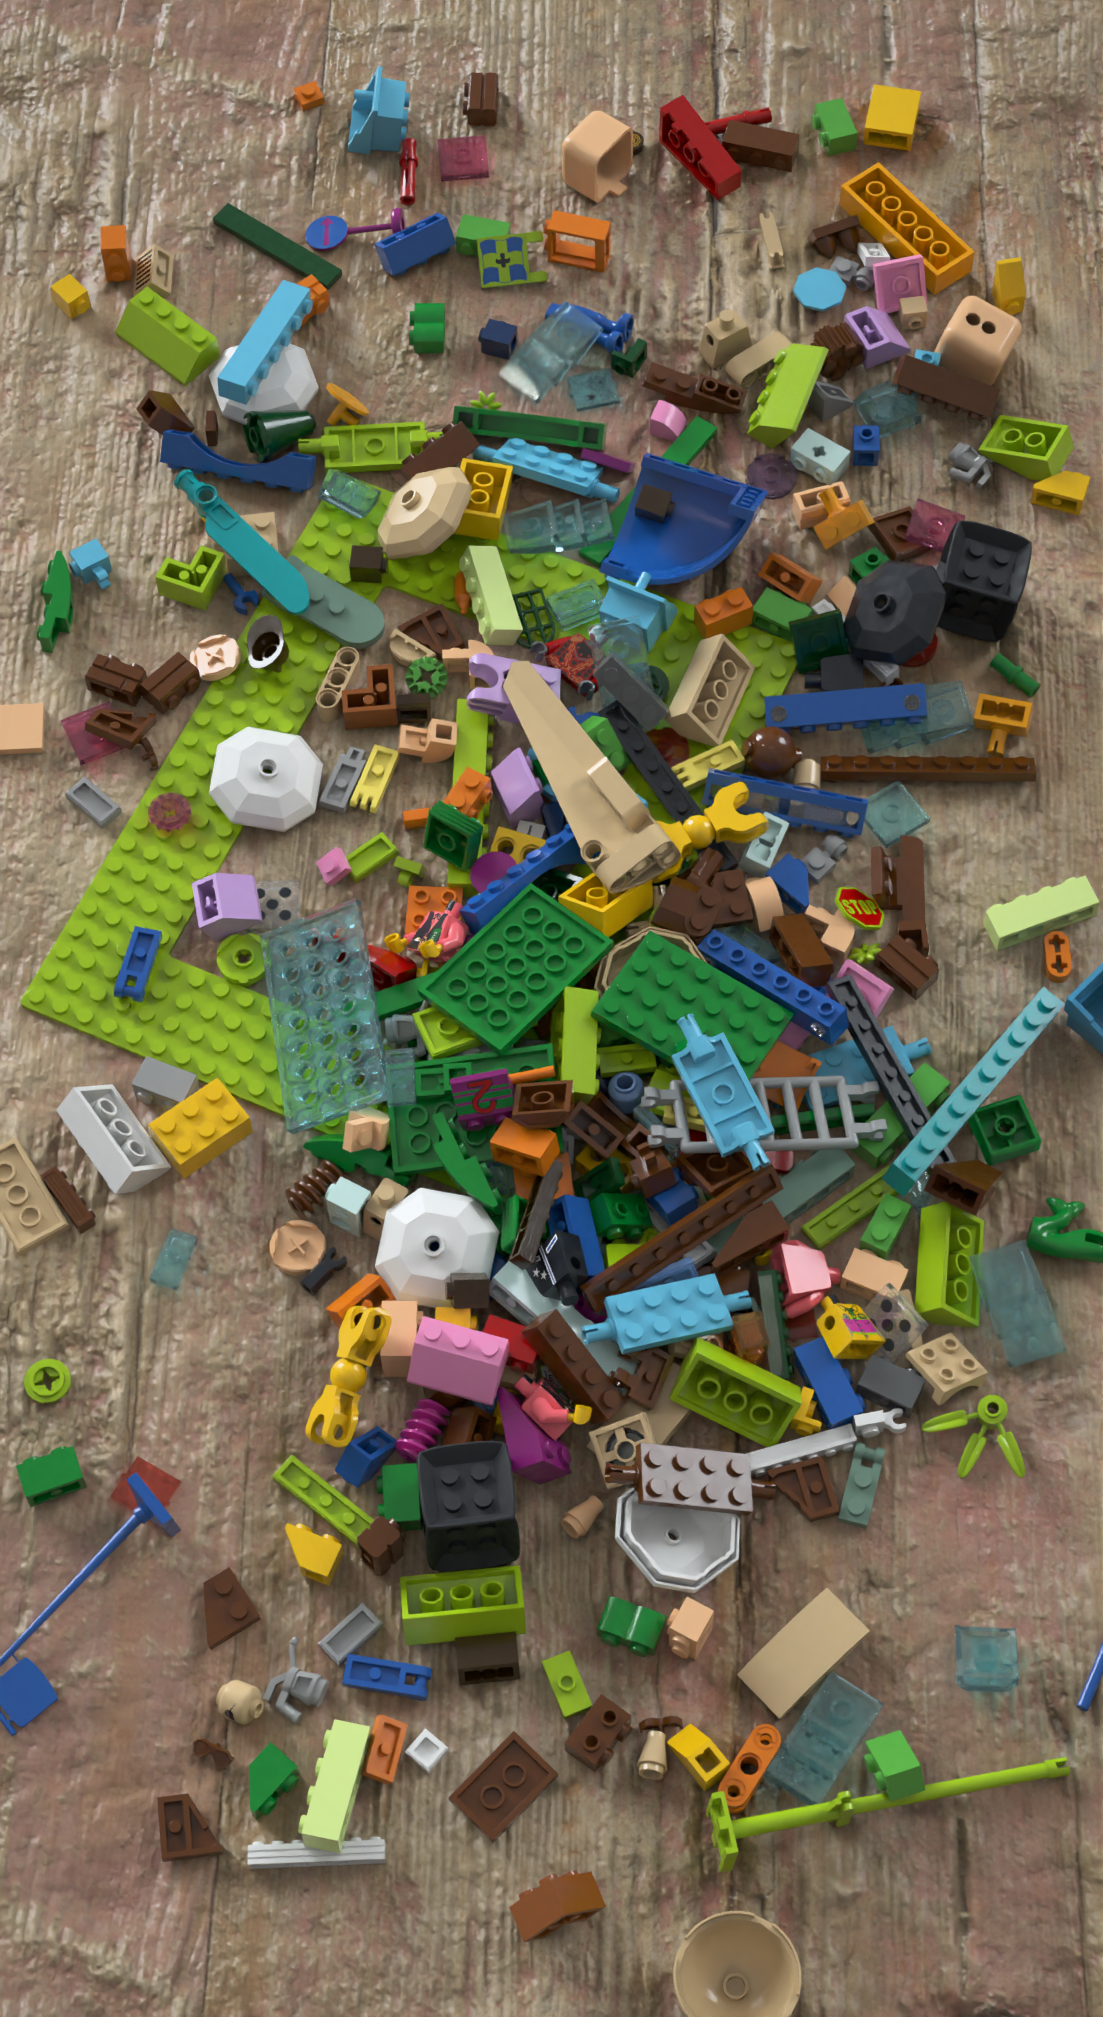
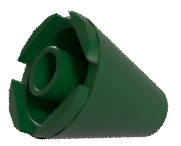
(275, 431)

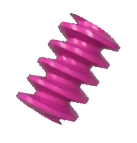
(421, 1429)

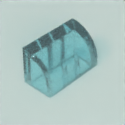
(348, 493)

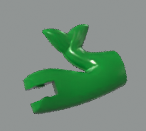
(1076, 1244)

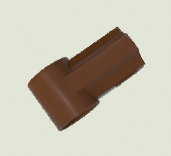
(703, 868)

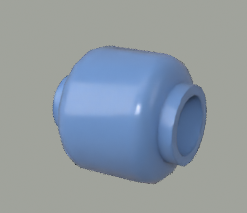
(626, 1091)

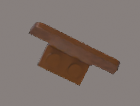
(900, 881)

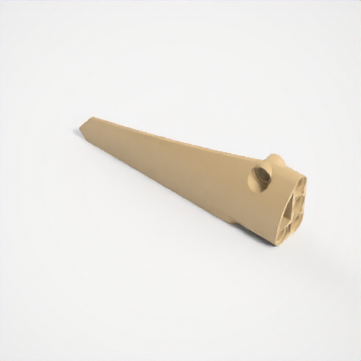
(591, 792)

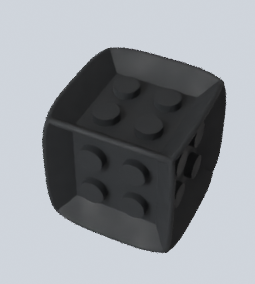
(983, 578)
(468, 1506)

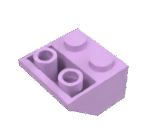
(877, 335)
(517, 788)
(226, 904)

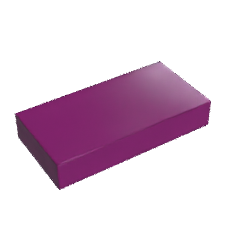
(608, 460)

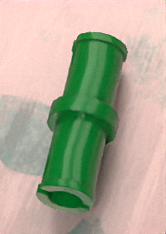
(1015, 675)

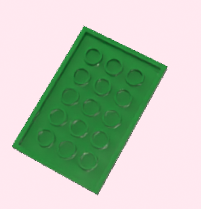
(515, 969)
(668, 983)
(415, 1131)

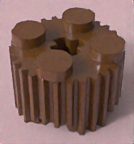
(844, 350)

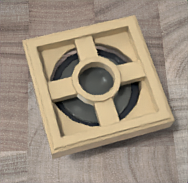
(623, 1443)

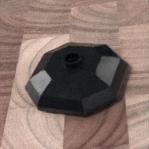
(895, 612)

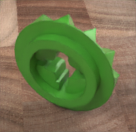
(428, 664)

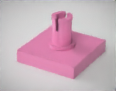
(899, 280)
(872, 988)

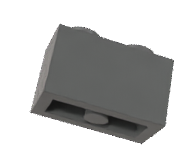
(891, 1385)

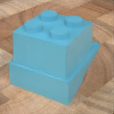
(379, 115)
(630, 601)

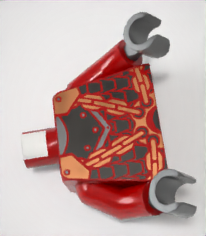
(573, 658)

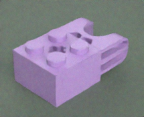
(495, 671)

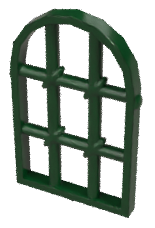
(535, 610)

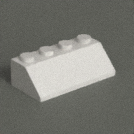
(112, 1137)

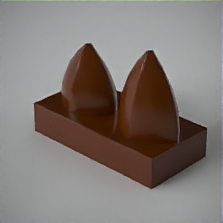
(844, 230)

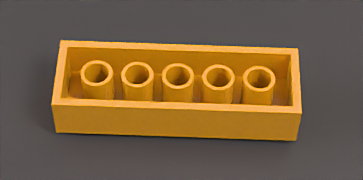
(906, 226)

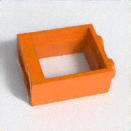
(577, 254)

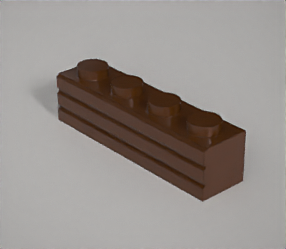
(66, 1197)

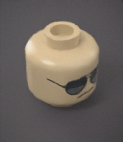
(239, 1702)

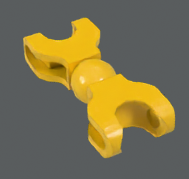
(718, 823)
(348, 1375)

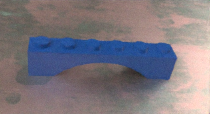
(187, 450)
(557, 851)

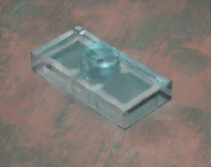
(400, 1077)
(173, 1259)

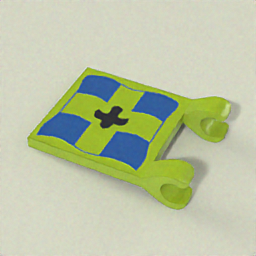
(505, 260)

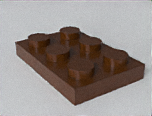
(503, 1786)

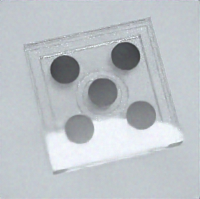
(278, 904)
(895, 1321)

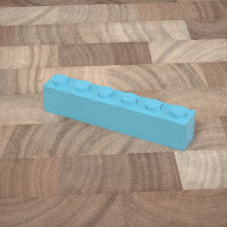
(264, 342)

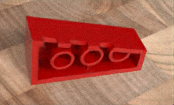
(697, 148)

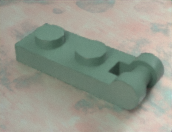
(861, 1486)

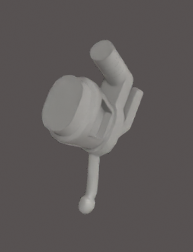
(970, 460)
(403, 1029)
(303, 1685)

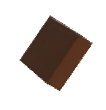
(211, 428)

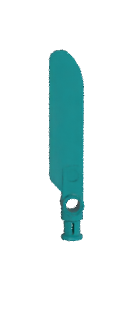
(246, 545)

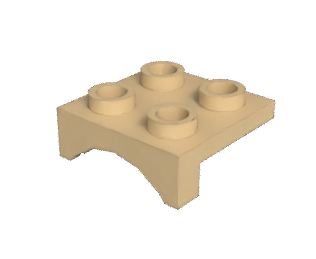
(947, 1366)

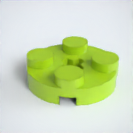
(228, 962)

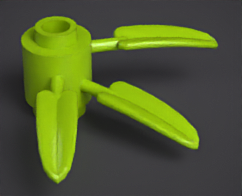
(977, 1441)

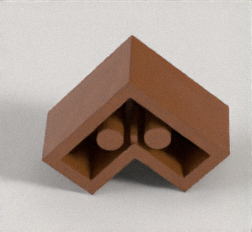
(372, 705)
(556, 1903)

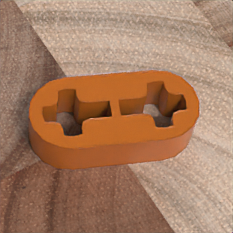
(1062, 956)

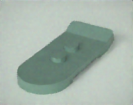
(337, 609)

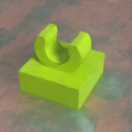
(408, 870)

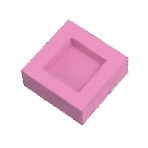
(334, 866)

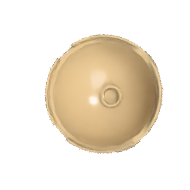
(737, 1968)

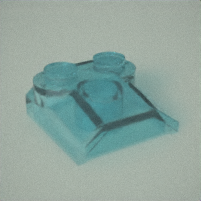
(887, 409)
(986, 1659)

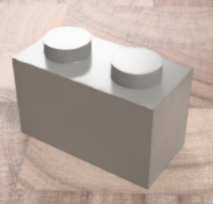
(163, 1084)

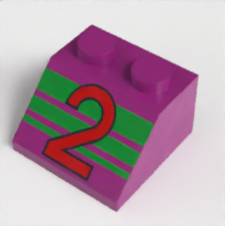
(483, 1099)

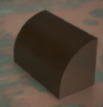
(487, 1658)

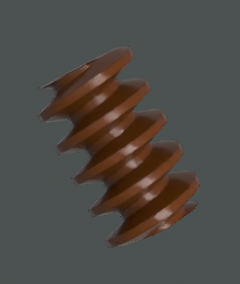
(313, 1188)

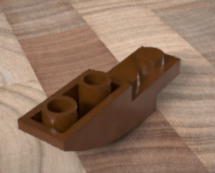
(698, 394)

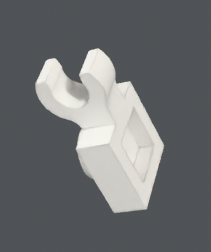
(874, 1422)

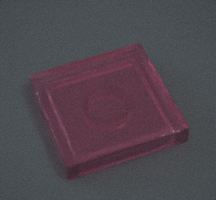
(463, 158)
(931, 525)
(85, 744)

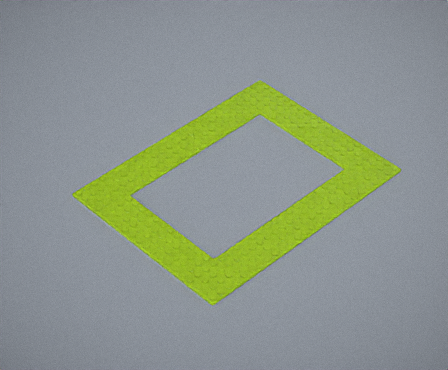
(149, 874)

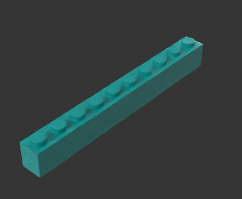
(972, 1092)

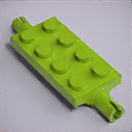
(368, 446)

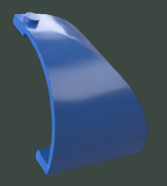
(703, 530)

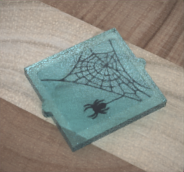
(593, 389)

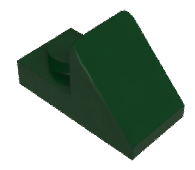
(603, 1178)

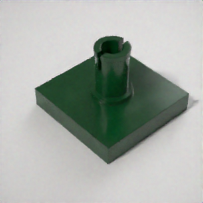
(817, 638)

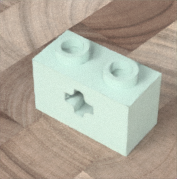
(819, 457)

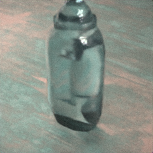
(919, 1197)

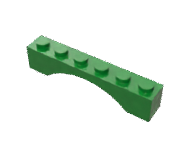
(532, 427)

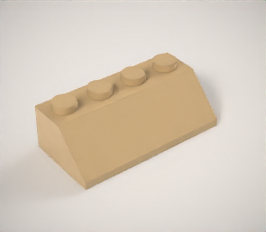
(710, 691)

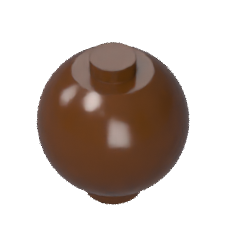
(770, 752)

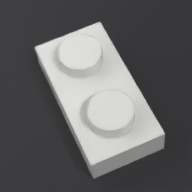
(872, 253)

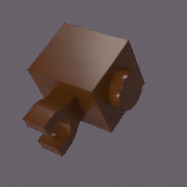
(651, 1171)

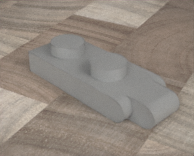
(343, 780)

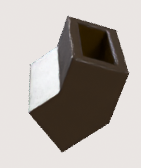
(414, 708)

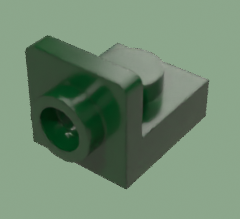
(631, 361)

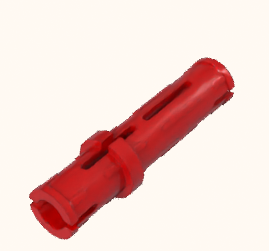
(753, 117)
(408, 164)

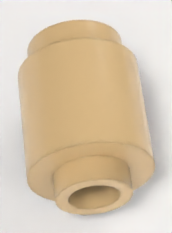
(807, 774)

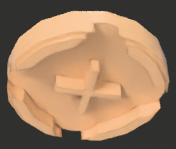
(216, 657)
(297, 1247)

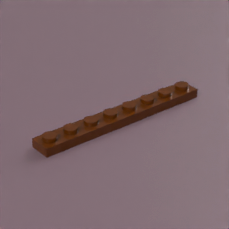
(928, 768)
(682, 1237)

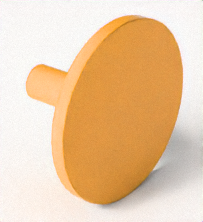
(346, 401)

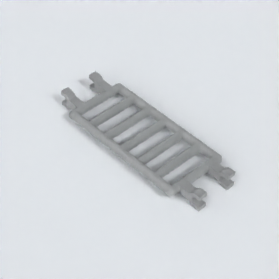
(846, 1094)

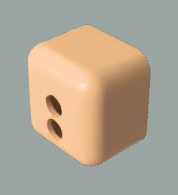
(597, 156)
(978, 340)

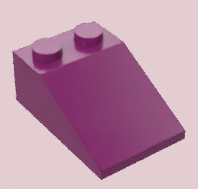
(530, 1448)

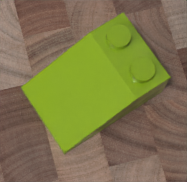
(1028, 446)

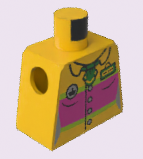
(848, 1330)

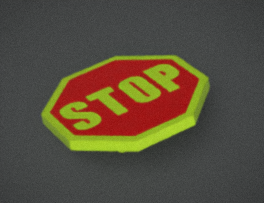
(859, 908)

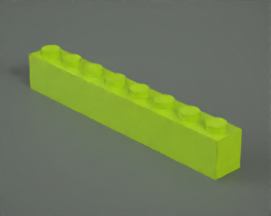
(471, 752)

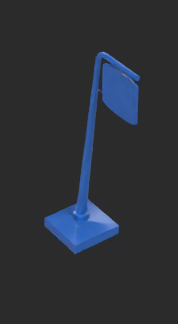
(24, 1687)

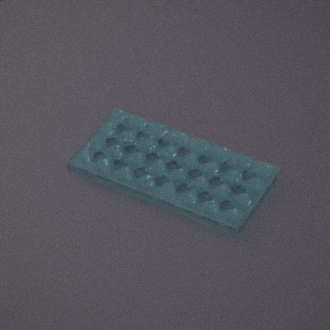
(338, 1023)

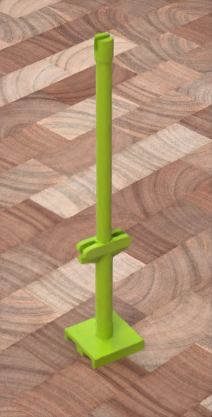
(843, 1807)

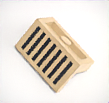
(154, 270)

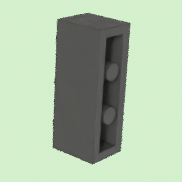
(630, 691)

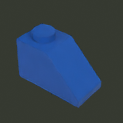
(791, 882)
(365, 1456)

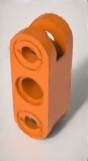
(757, 1754)

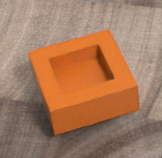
(309, 95)

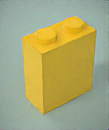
(892, 117)

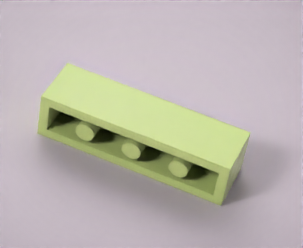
(490, 595)
(1040, 912)
(336, 1786)

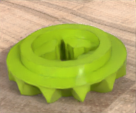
(35, 1377)

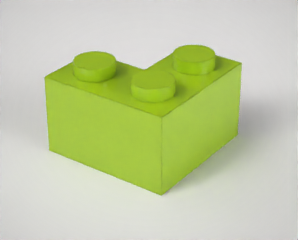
(195, 582)

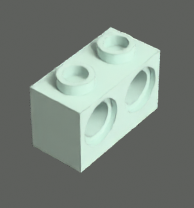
(762, 850)
(347, 1205)

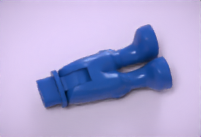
(618, 331)

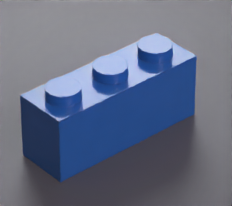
(415, 244)
(574, 1216)
(830, 1383)

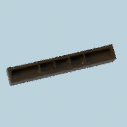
(535, 1217)

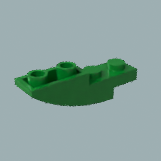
(59, 603)
(373, 1161)
(462, 1169)

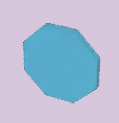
(819, 289)

